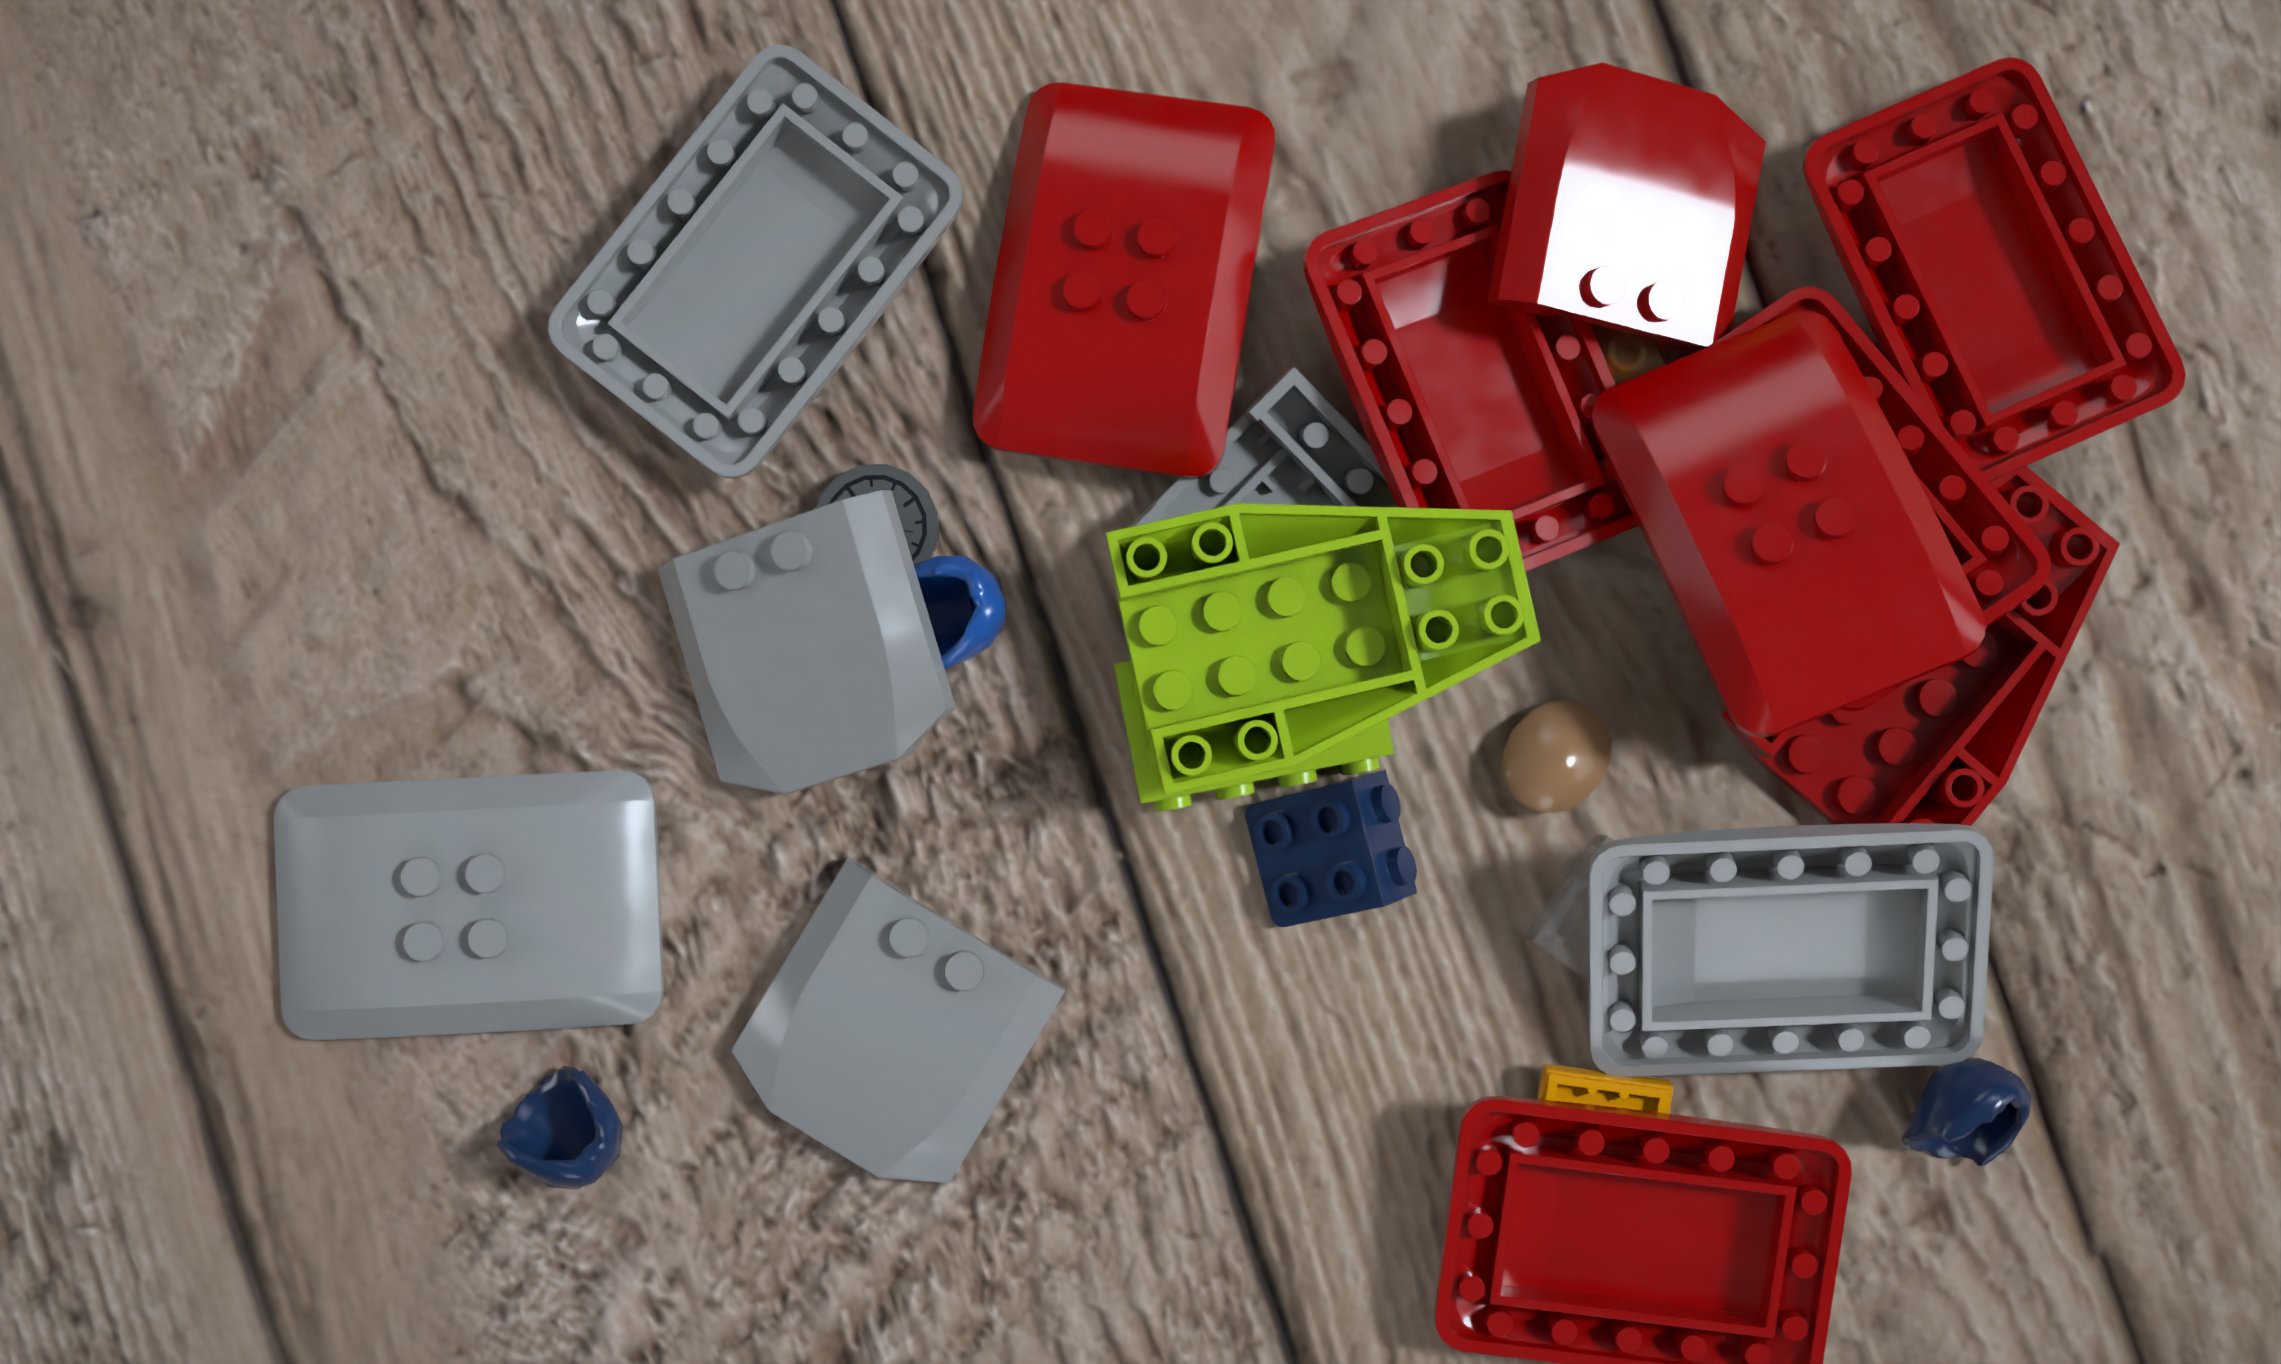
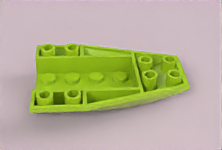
(1307, 624)

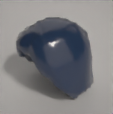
(1969, 1112)
(563, 1131)

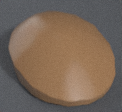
(1556, 756)

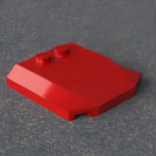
(1628, 206)

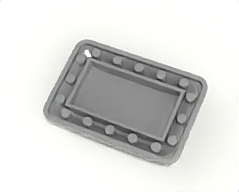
(756, 262)
(468, 905)
(1788, 948)

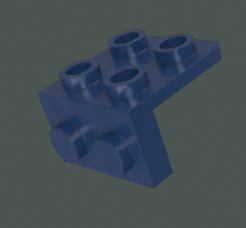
(1331, 850)

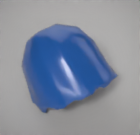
(962, 606)

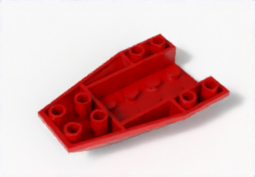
(1953, 735)

